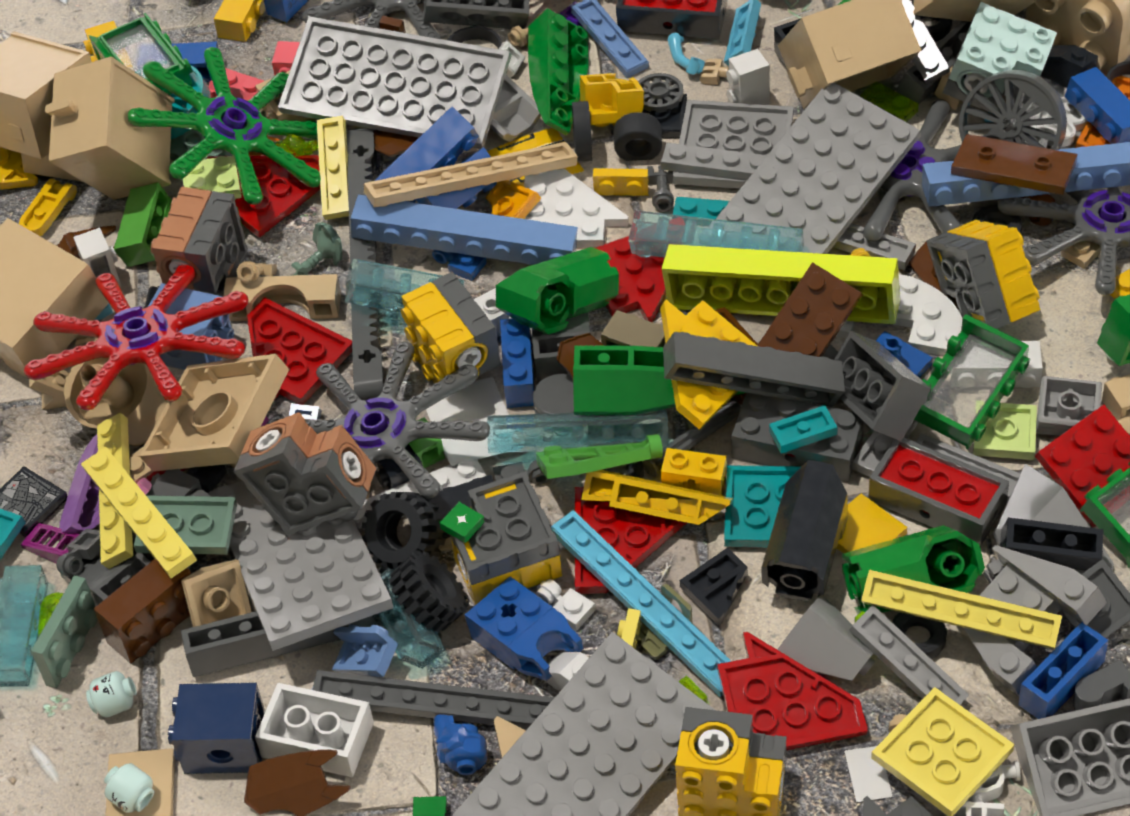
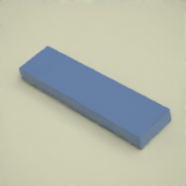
(610, 37)

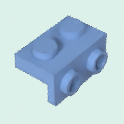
(364, 650)

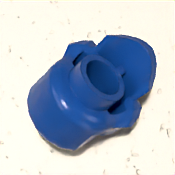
(459, 745)

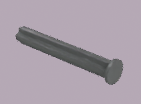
(694, 435)

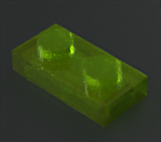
(890, 101)

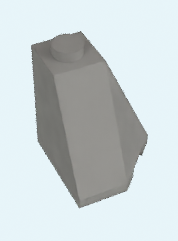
(826, 644)

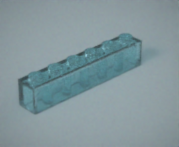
(655, 231)
(568, 430)

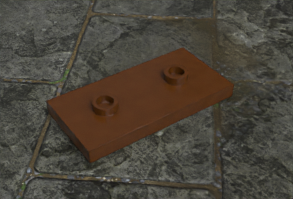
(1014, 164)

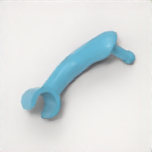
(693, 65)

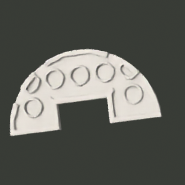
(926, 312)

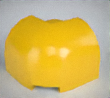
(610, 97)

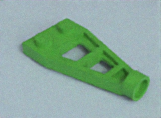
(564, 462)

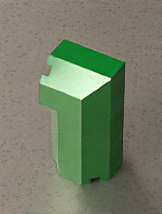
(558, 290)
(929, 556)

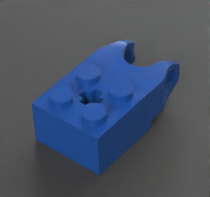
(521, 628)

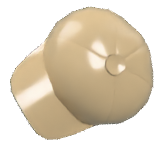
(130, 393)

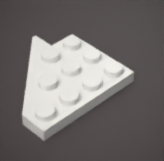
(573, 204)

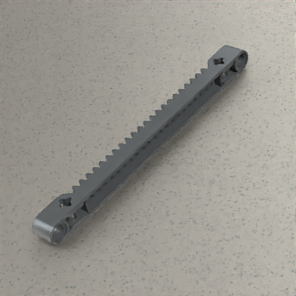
(367, 358)

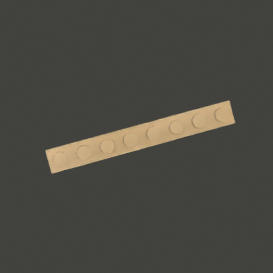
(469, 174)

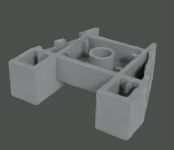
(1037, 586)

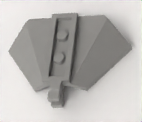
(1038, 500)

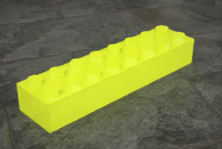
(764, 280)

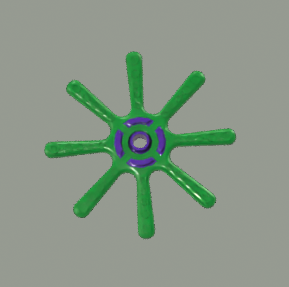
(228, 125)

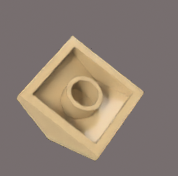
(216, 593)

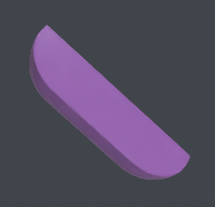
(82, 503)

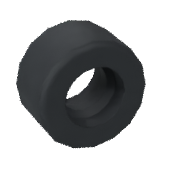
(637, 137)

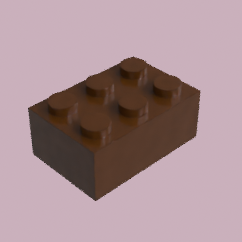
(143, 611)

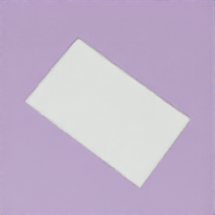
(867, 775)

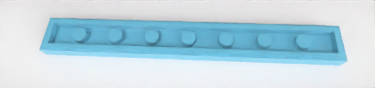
(639, 594)

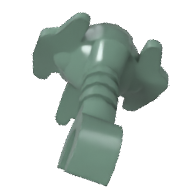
(328, 246)

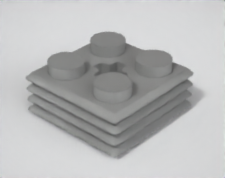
(1065, 403)

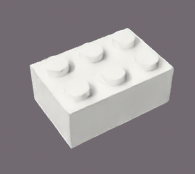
(315, 720)

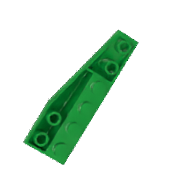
(555, 64)
(620, 380)

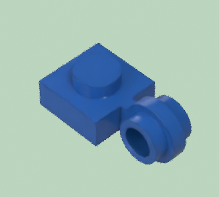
(461, 264)

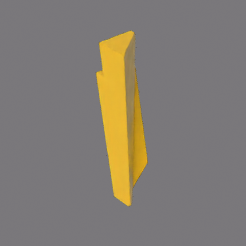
(652, 497)

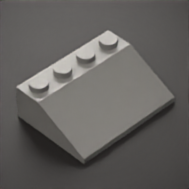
(1077, 759)

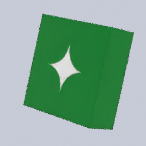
(462, 522)

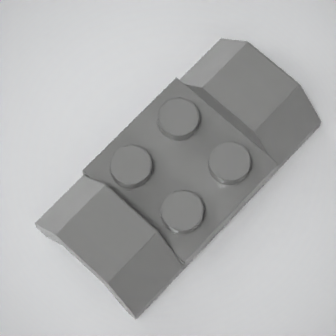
(514, 112)

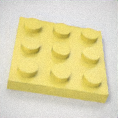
(942, 752)

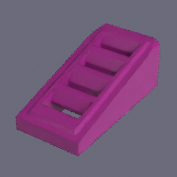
(47, 551)

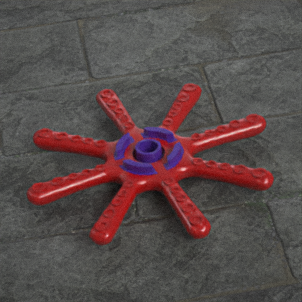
(137, 336)

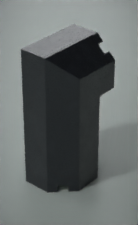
(806, 532)

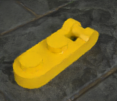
(47, 206)

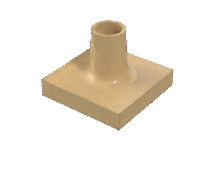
(214, 413)

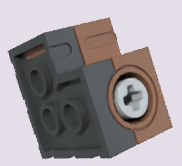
(202, 233)
(303, 473)

